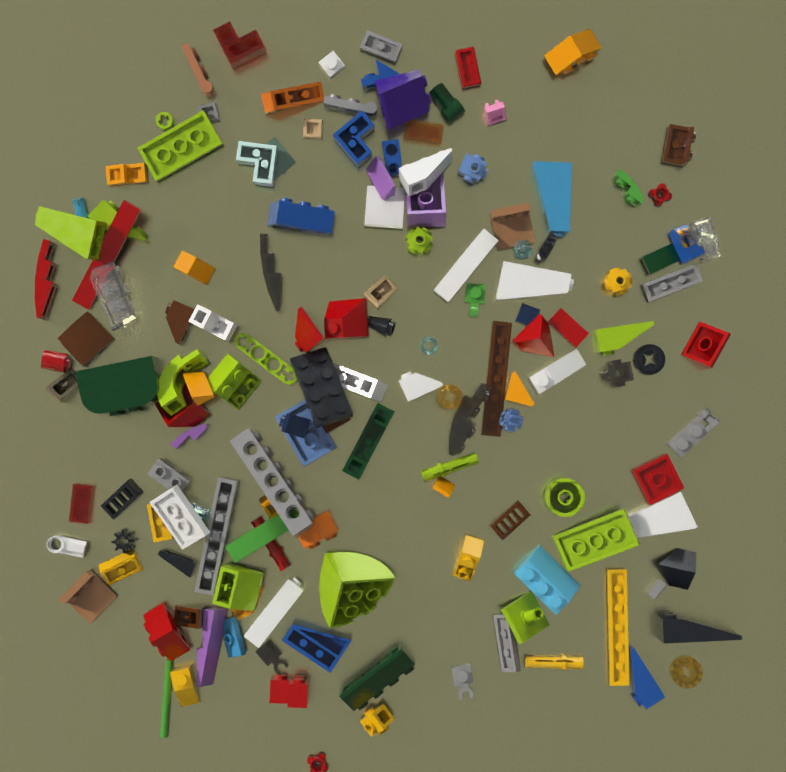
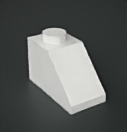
(417, 385)

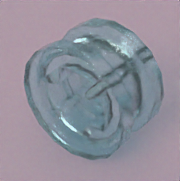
(523, 249)
(433, 341)

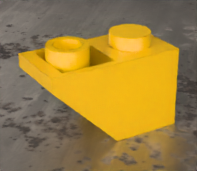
(468, 558)

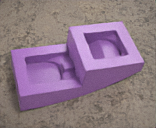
(195, 433)

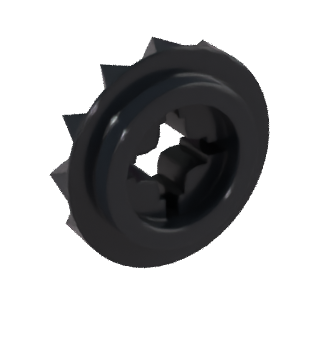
(546, 247)
(659, 359)

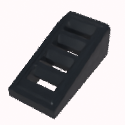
(133, 493)
(180, 562)

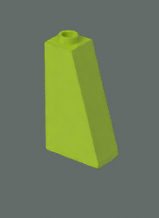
(74, 231)

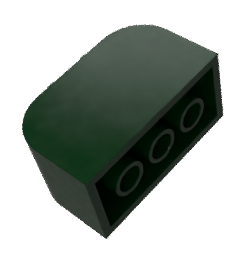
(120, 386)

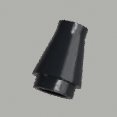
(382, 325)

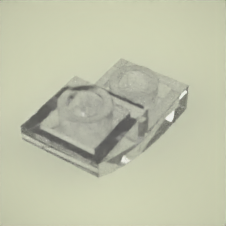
(706, 237)

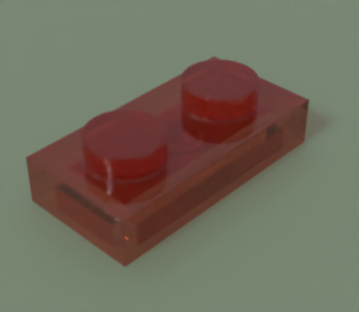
(81, 503)

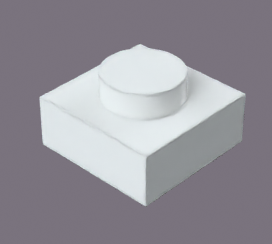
(331, 64)

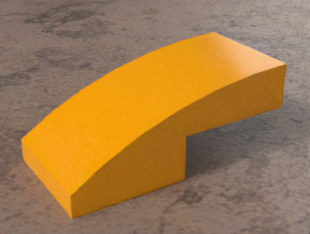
(127, 174)

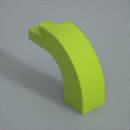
(172, 380)

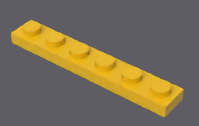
(618, 627)

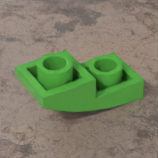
(633, 193)

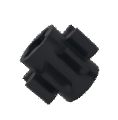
(121, 545)

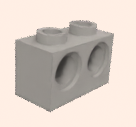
(168, 475)

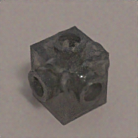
(625, 373)

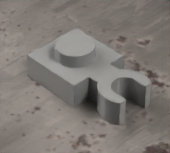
(462, 677)

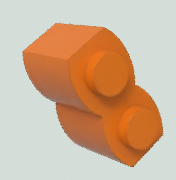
(324, 528)

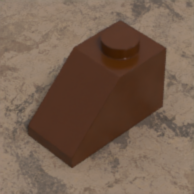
(178, 320)

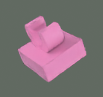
(495, 113)

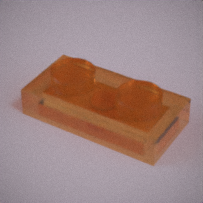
(423, 132)

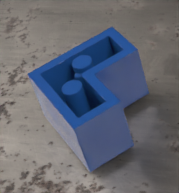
(350, 138)

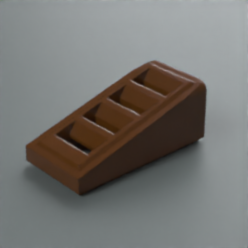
(498, 531)

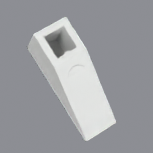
(422, 173)

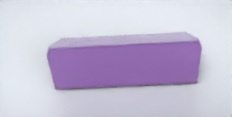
(381, 178)

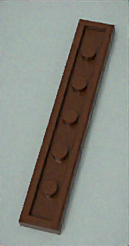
(496, 377)

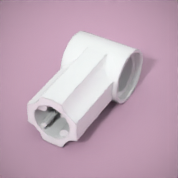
(68, 546)

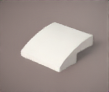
(386, 212)

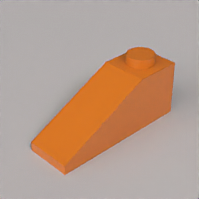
(292, 97)

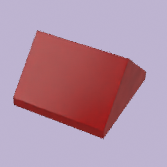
(706, 345)

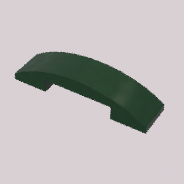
(368, 441)

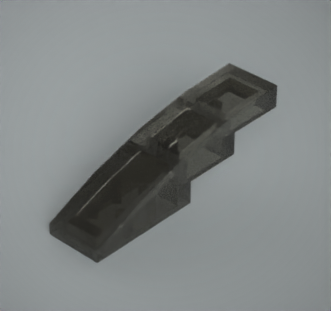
(272, 279)

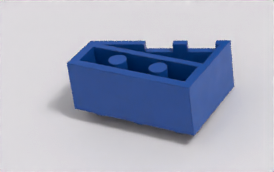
(301, 216)
(316, 646)

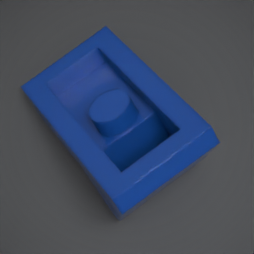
(383, 72)

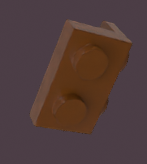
(678, 145)

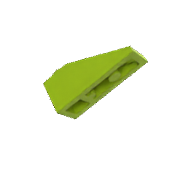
(616, 337)

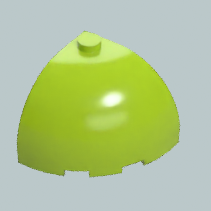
(351, 586)

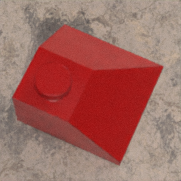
(346, 319)
(306, 333)
(186, 417)

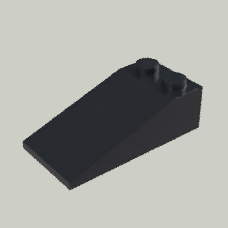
(679, 629)

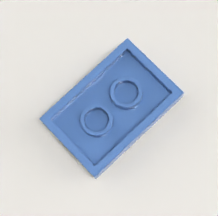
(316, 442)

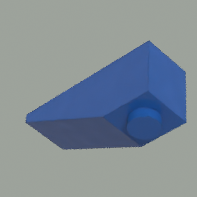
(643, 684)

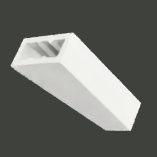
(525, 281)
(663, 517)
(274, 611)

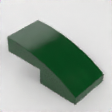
(660, 258)

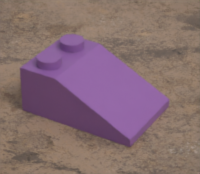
(428, 206)

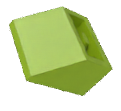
(233, 381)
(237, 587)

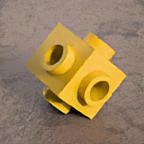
(611, 284)
(377, 720)

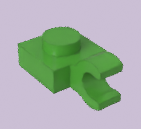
(475, 295)

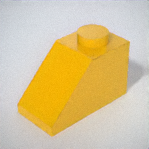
(185, 685)

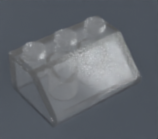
(113, 295)

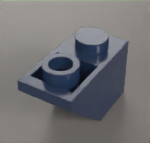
(294, 425)

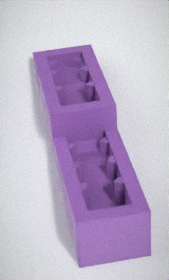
(208, 654)

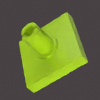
(525, 617)

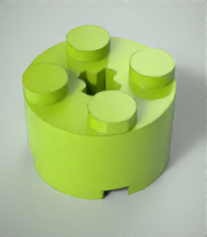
(570, 506)

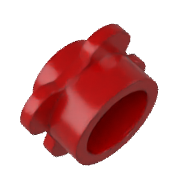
(665, 194)
(323, 767)

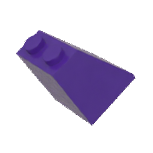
(402, 97)

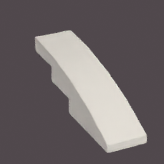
(465, 265)

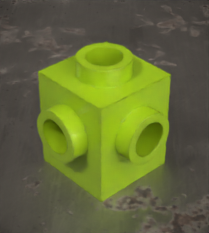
(419, 248)

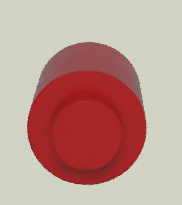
(55, 361)

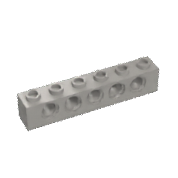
(295, 525)
(217, 538)

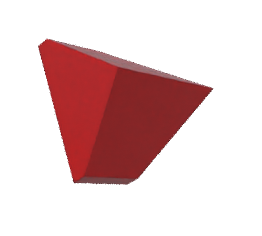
(536, 338)

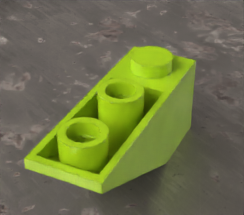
(106, 212)

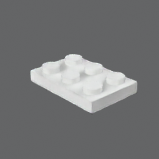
(179, 517)

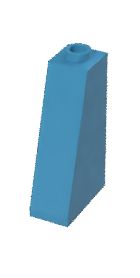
(554, 190)

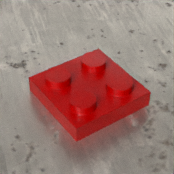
(658, 479)

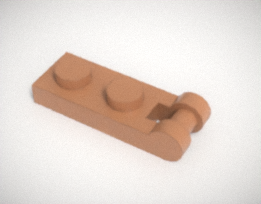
(198, 70)

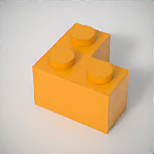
(573, 50)

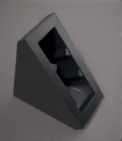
(679, 568)

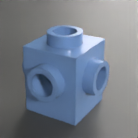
(473, 161)

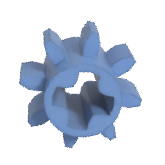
(511, 420)

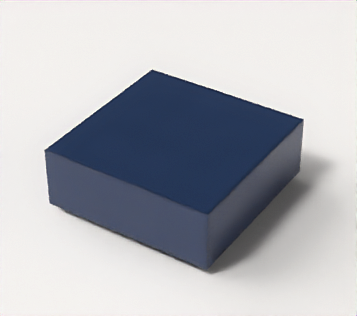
(527, 314)

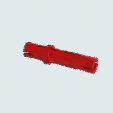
(274, 549)

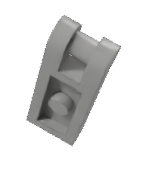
(350, 105)
(692, 433)

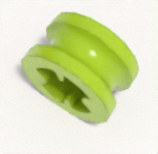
(159, 119)

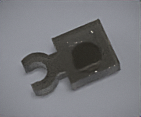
(270, 654)

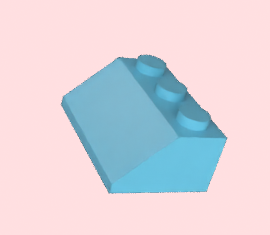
(547, 579)

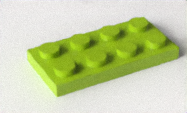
(180, 146)
(596, 540)

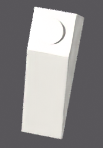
(557, 371)
(361, 383)

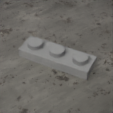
(672, 282)
(506, 645)

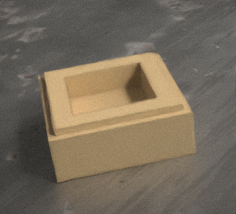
(313, 128)

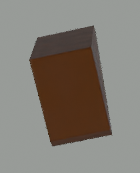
(189, 616)

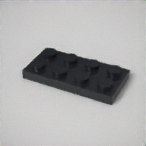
(321, 387)

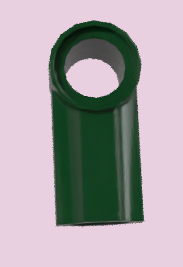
(449, 107)

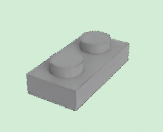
(381, 46)

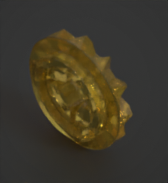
(684, 681)

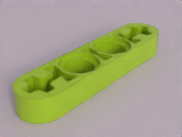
(264, 361)

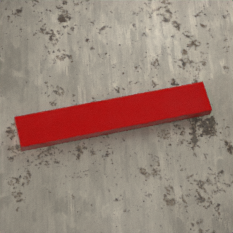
(109, 251)

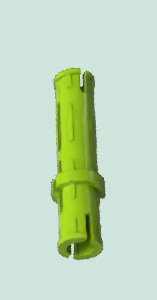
(449, 467)

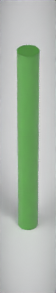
(166, 699)

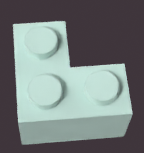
(262, 157)

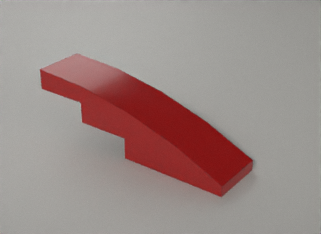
(43, 287)

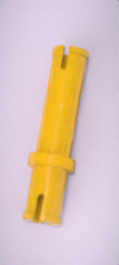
(554, 662)

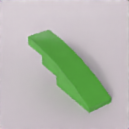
(258, 537)

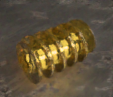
(453, 390)

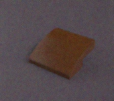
(85, 339)

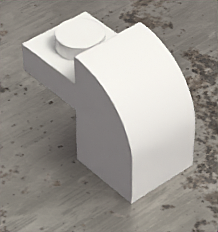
(213, 323)

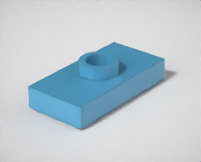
(233, 638)

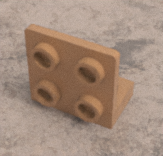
(512, 225)
(89, 596)

